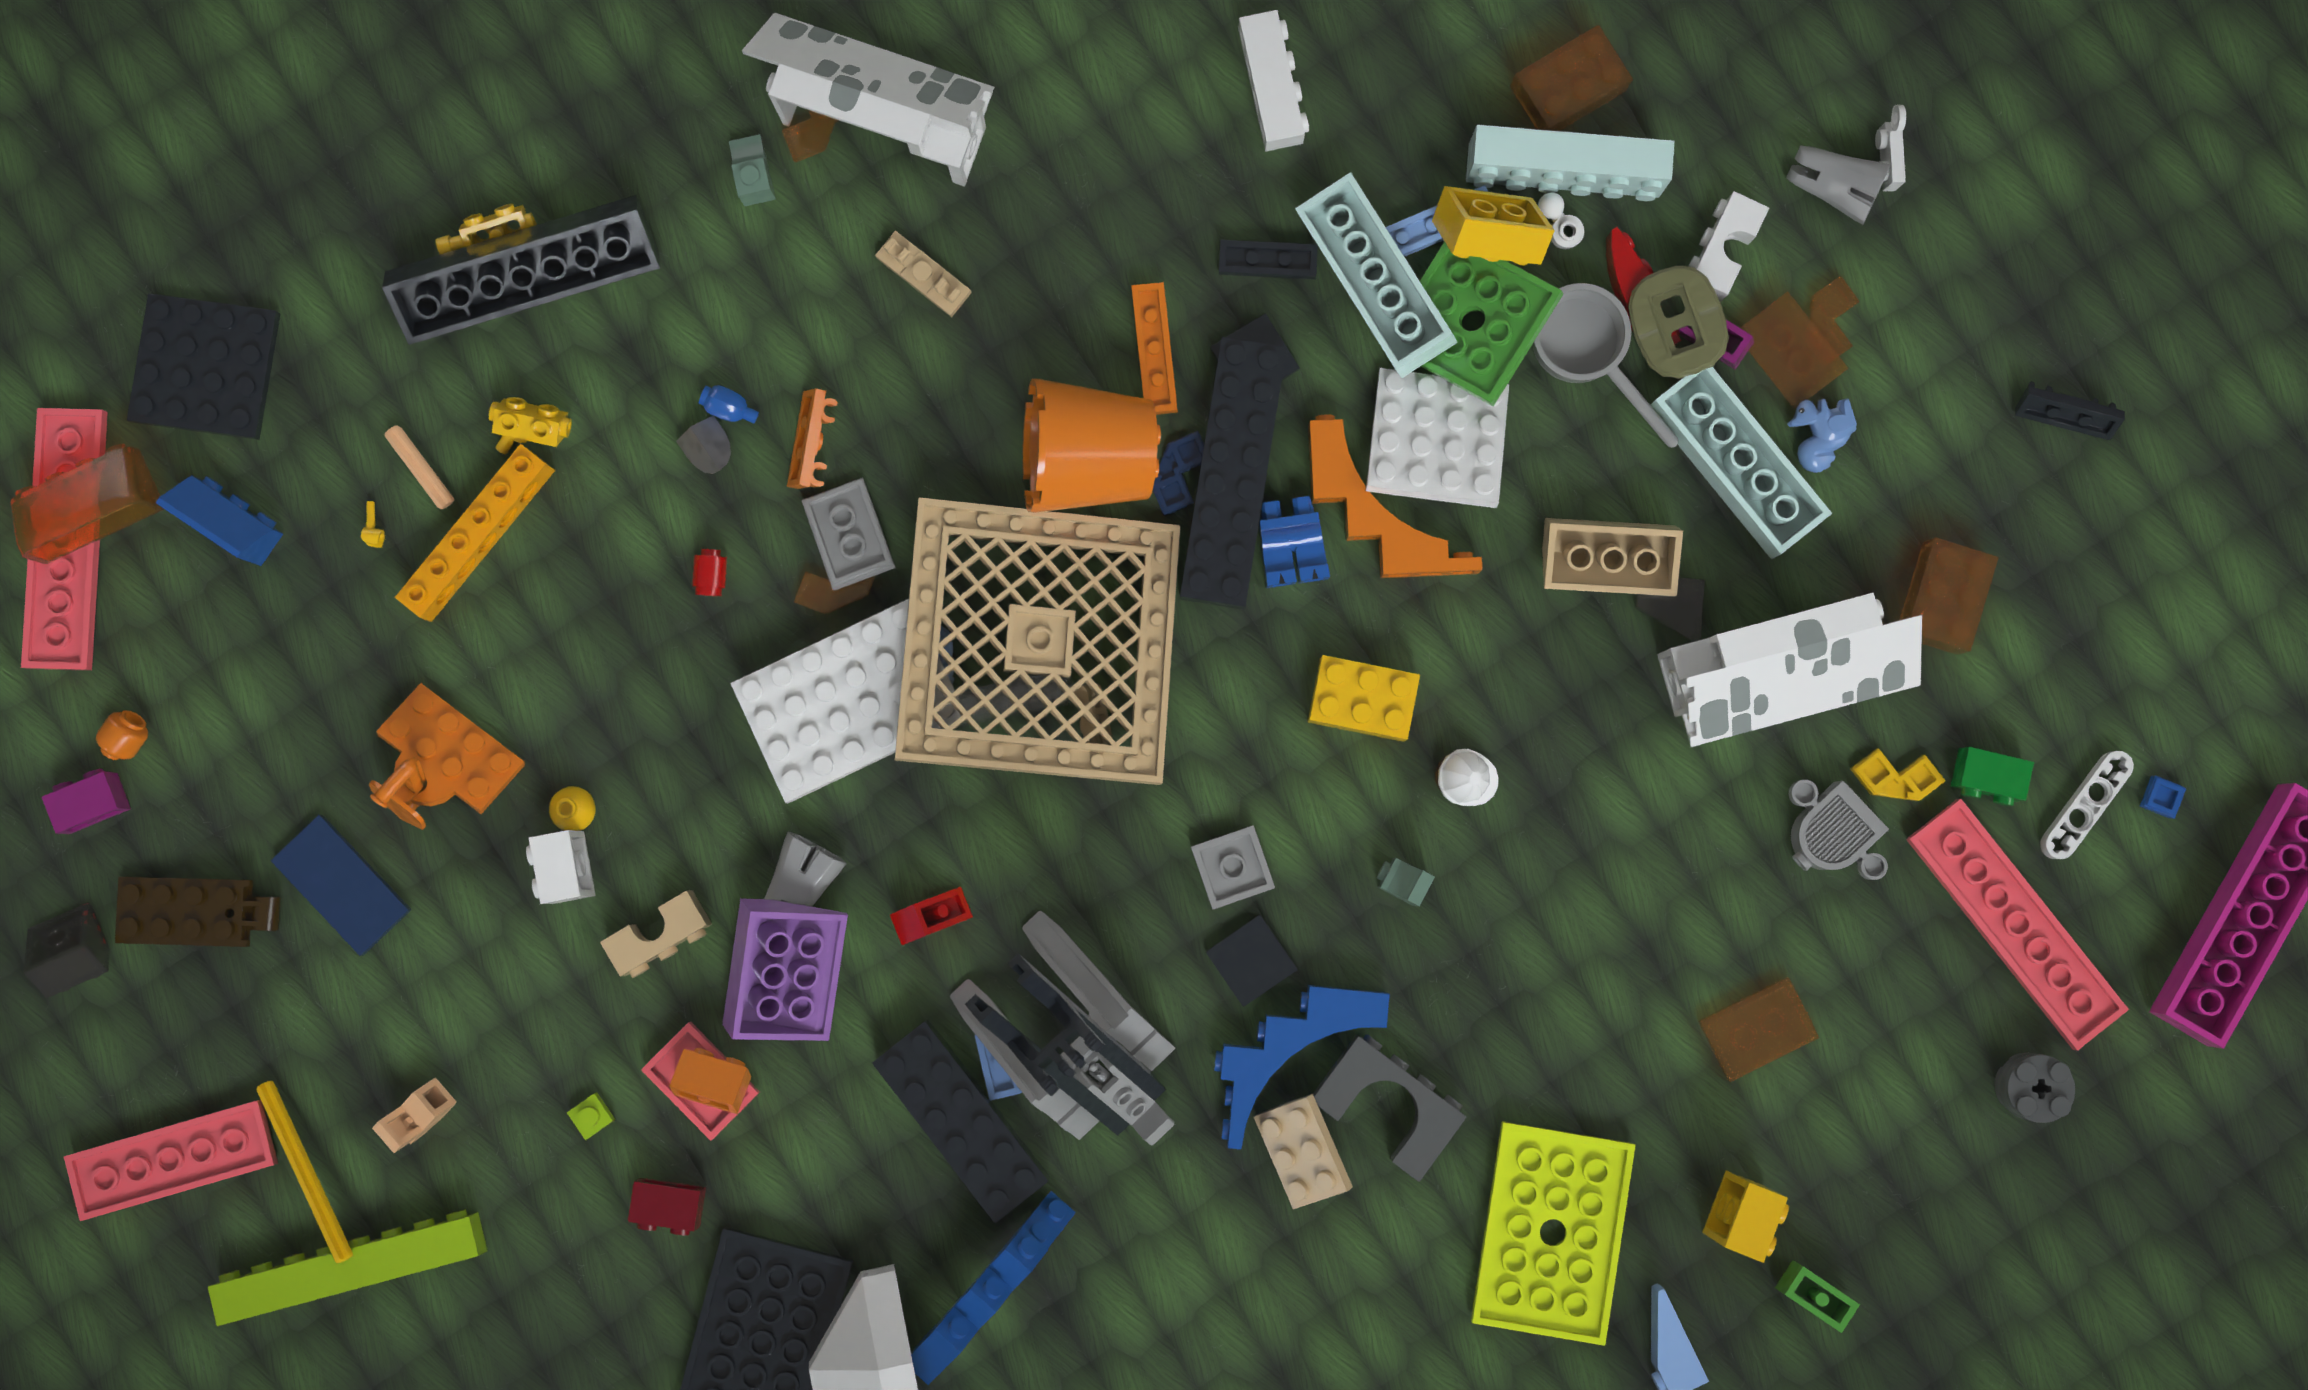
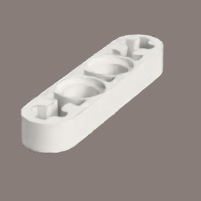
(2083, 802)

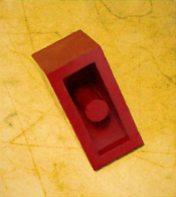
(931, 915)

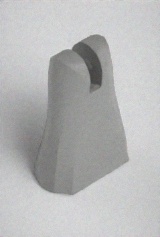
(1839, 180)
(803, 871)

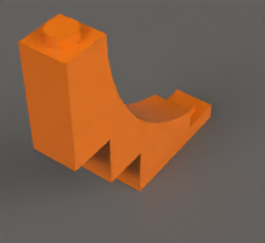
(1401, 547)

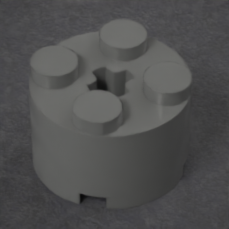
(2054, 1089)

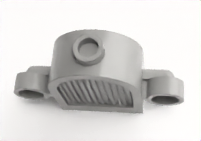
(1835, 830)

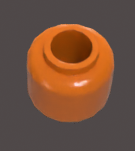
(122, 735)

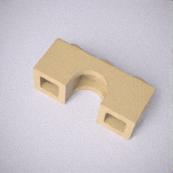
(683, 921)

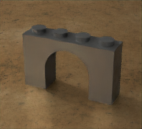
(1434, 1119)

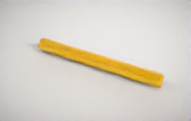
(304, 1172)

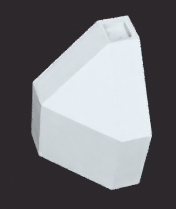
(866, 1339)

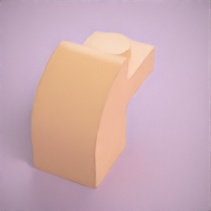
(415, 1115)

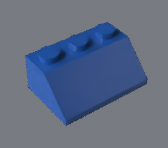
(222, 518)

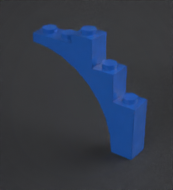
(1249, 1067)
(991, 1288)

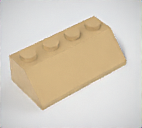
(1611, 556)

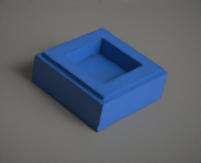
(2163, 797)

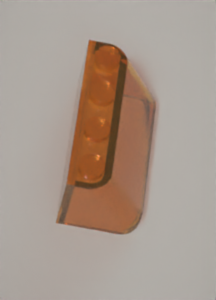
(83, 504)

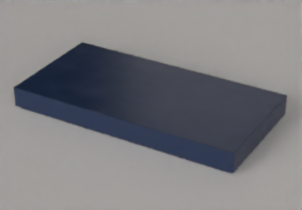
(341, 885)

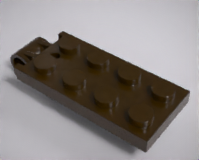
(191, 912)

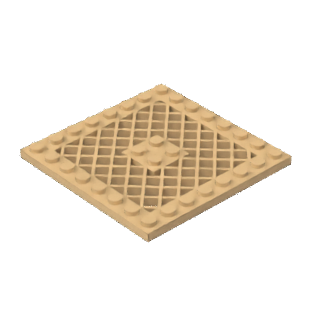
(1038, 642)

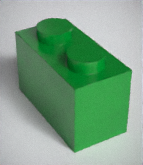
(1992, 775)

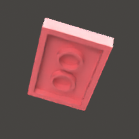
(662, 1068)

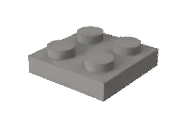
(1233, 867)

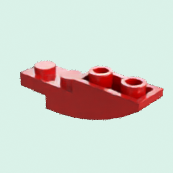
(1626, 269)

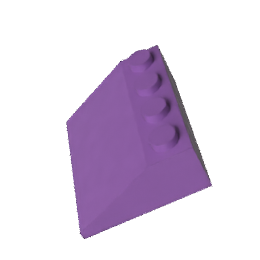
(783, 971)

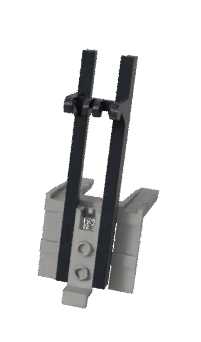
(1056, 1074)

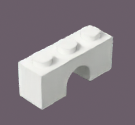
(1738, 220)

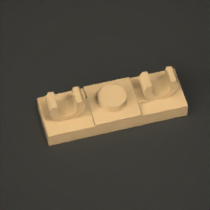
(923, 273)

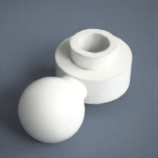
(1552, 207)

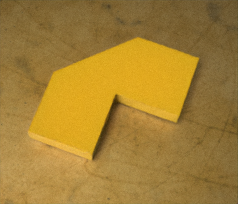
(1883, 780)

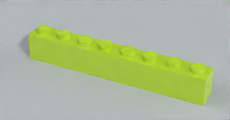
(372, 1262)

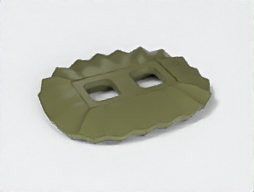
(1701, 312)

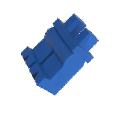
(1292, 534)

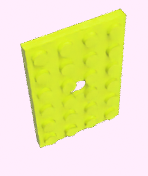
(1562, 1286)

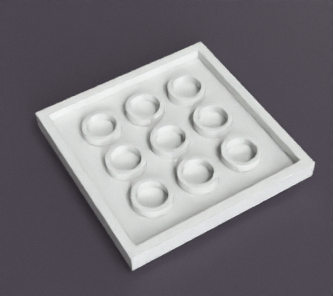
(1435, 441)

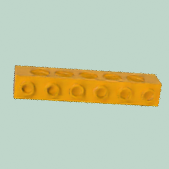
(475, 533)

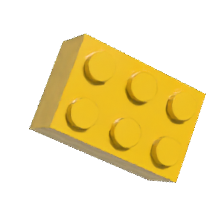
(1492, 226)
(1363, 698)
(1746, 1216)

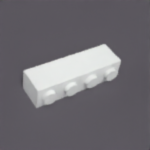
(1271, 80)

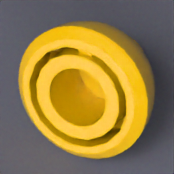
(572, 809)

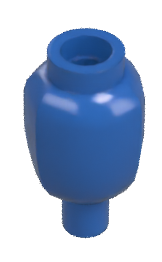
(726, 404)

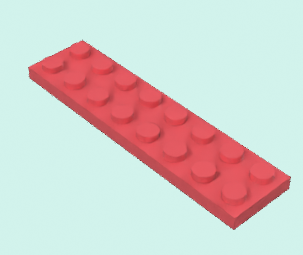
(63, 592)
(2017, 924)

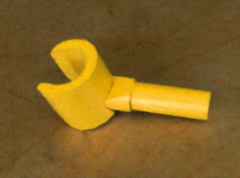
(370, 535)

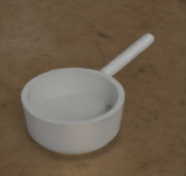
(1590, 339)

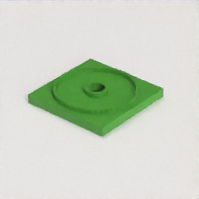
(1514, 312)

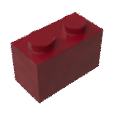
(666, 1205)

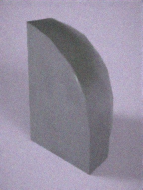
(706, 445)

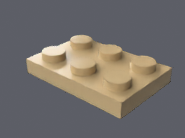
(1303, 1151)

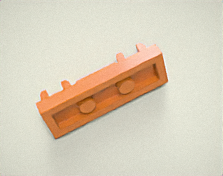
(809, 439)

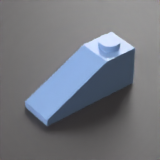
(1670, 1348)

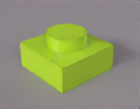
(591, 1116)

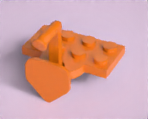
(444, 753)

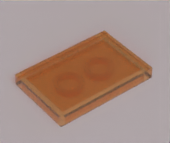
(1792, 350)
(1758, 1029)

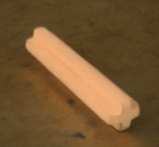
(419, 467)

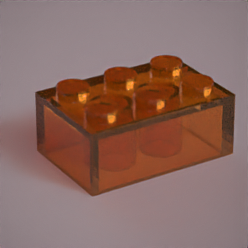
(1571, 81)
(1949, 593)

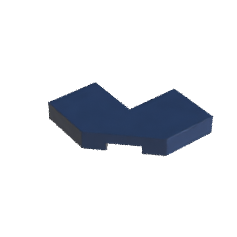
(1178, 458)

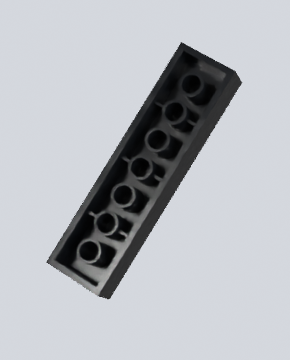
(521, 270)
(1233, 473)

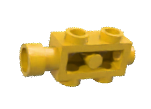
(494, 225)

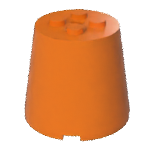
(1087, 447)

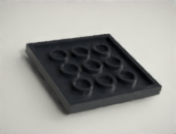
(203, 366)

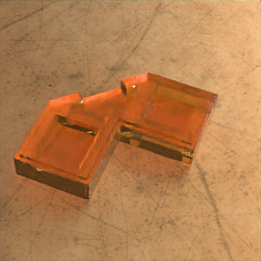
(809, 136)
(1827, 306)
(819, 595)

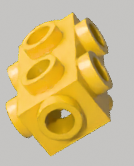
(528, 422)

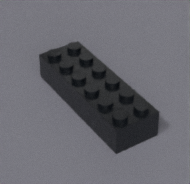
(961, 1121)

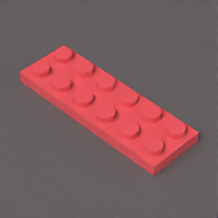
(170, 1160)

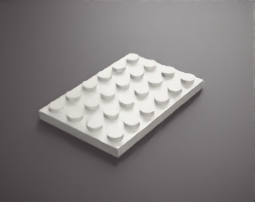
(832, 704)

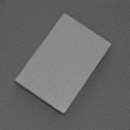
(848, 534)

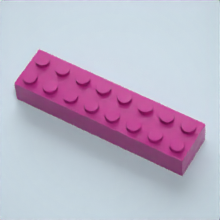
(2242, 924)

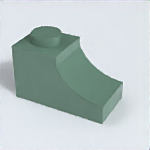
(751, 170)
(1404, 881)

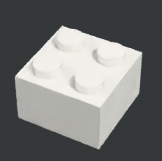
(560, 867)

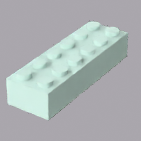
(1569, 162)
(1376, 275)
(1740, 461)

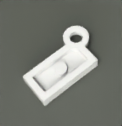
(1890, 142)

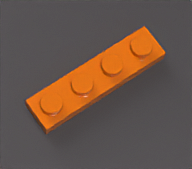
(1154, 346)

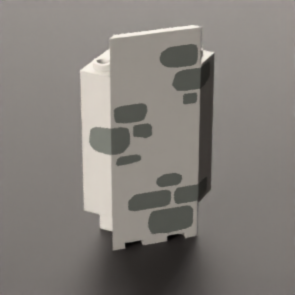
(874, 89)
(1790, 668)

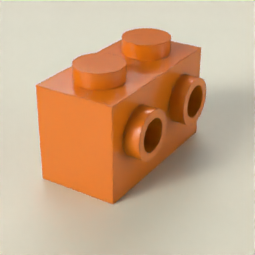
(711, 1080)

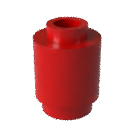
(709, 573)

